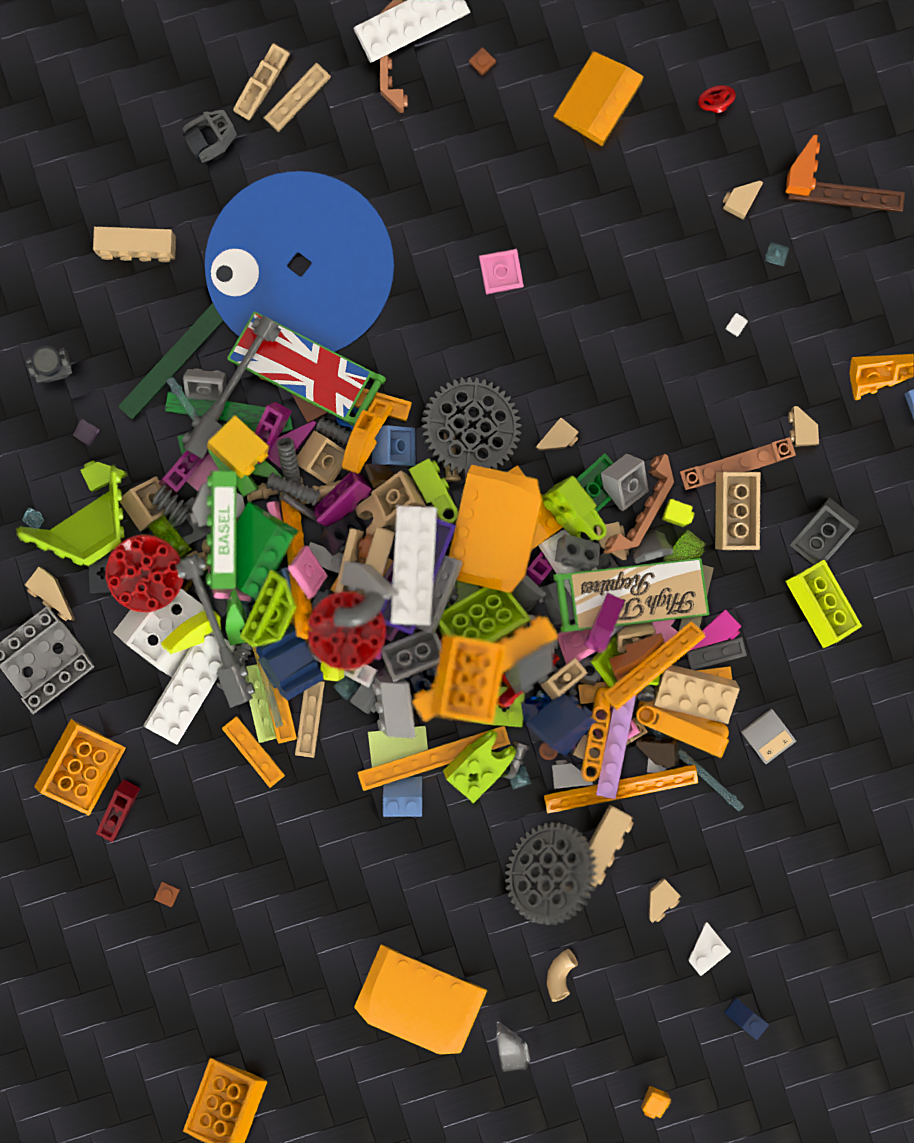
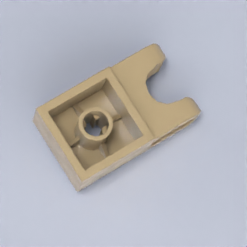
(383, 502)

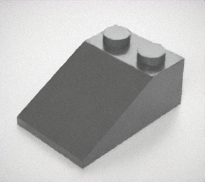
(824, 532)
(531, 669)

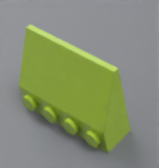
(483, 616)

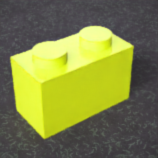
(678, 513)

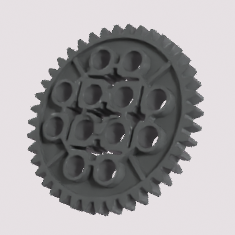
(474, 394)
(576, 873)

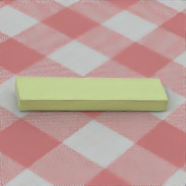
(260, 706)

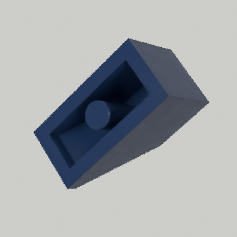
(746, 1018)

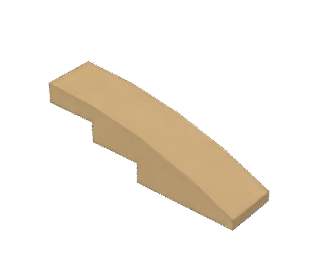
(261, 81)
(379, 550)

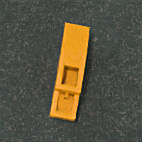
(363, 435)

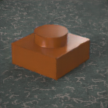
(482, 61)
(365, 545)
(167, 894)

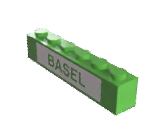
(222, 529)

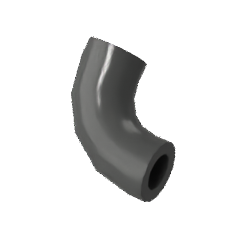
(359, 614)

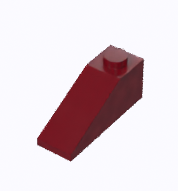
(117, 810)

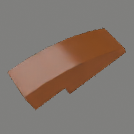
(636, 653)

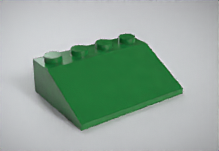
(260, 547)

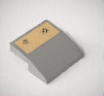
(768, 736)

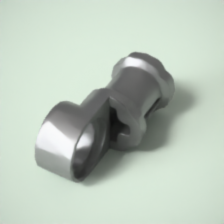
(517, 760)

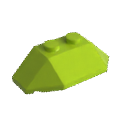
(270, 613)

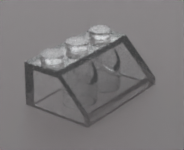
(513, 1051)

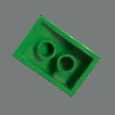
(592, 481)

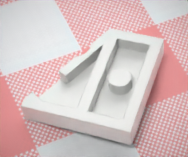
(708, 950)

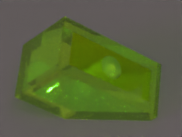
(165, 530)
(686, 548)

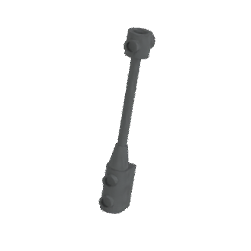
(207, 425)
(231, 673)
(364, 696)

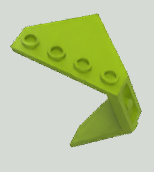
(86, 533)

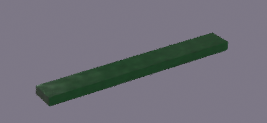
(171, 362)

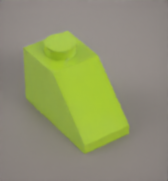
(98, 475)

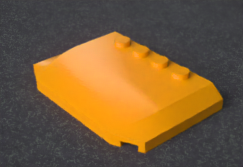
(496, 528)
(419, 1002)

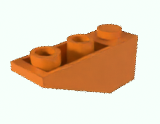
(800, 176)

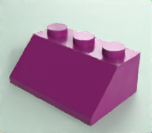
(342, 499)

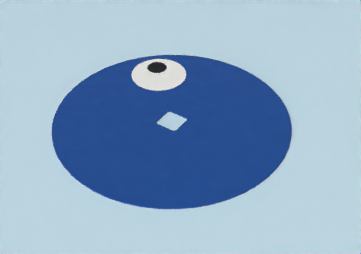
(327, 226)

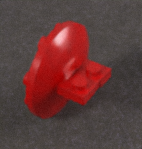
(144, 573)
(344, 646)

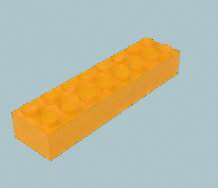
(516, 648)

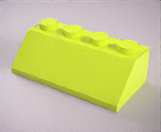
(823, 603)

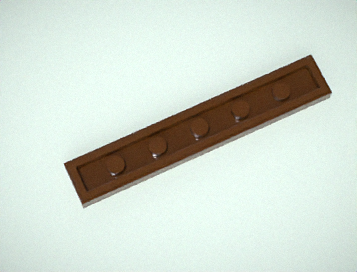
(854, 196)

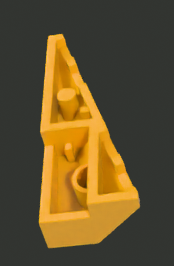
(874, 372)

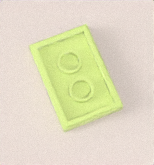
(387, 749)

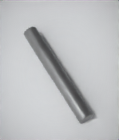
(298, 506)

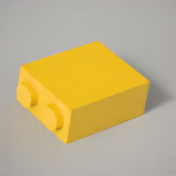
(238, 447)

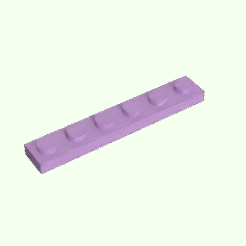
(615, 749)

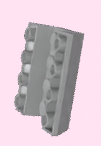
(33, 647)

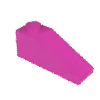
(719, 629)

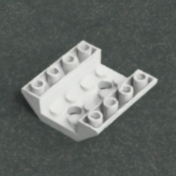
(138, 626)

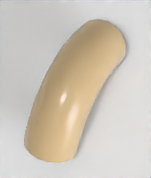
(557, 975)

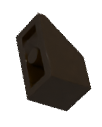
(378, 474)
(660, 750)

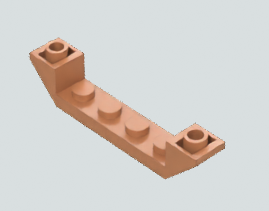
(394, 96)
(741, 462)
(661, 470)

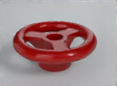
(717, 101)

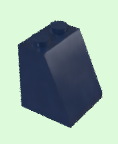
(562, 723)

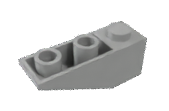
(366, 577)

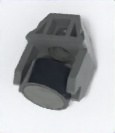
(221, 127)
(49, 364)

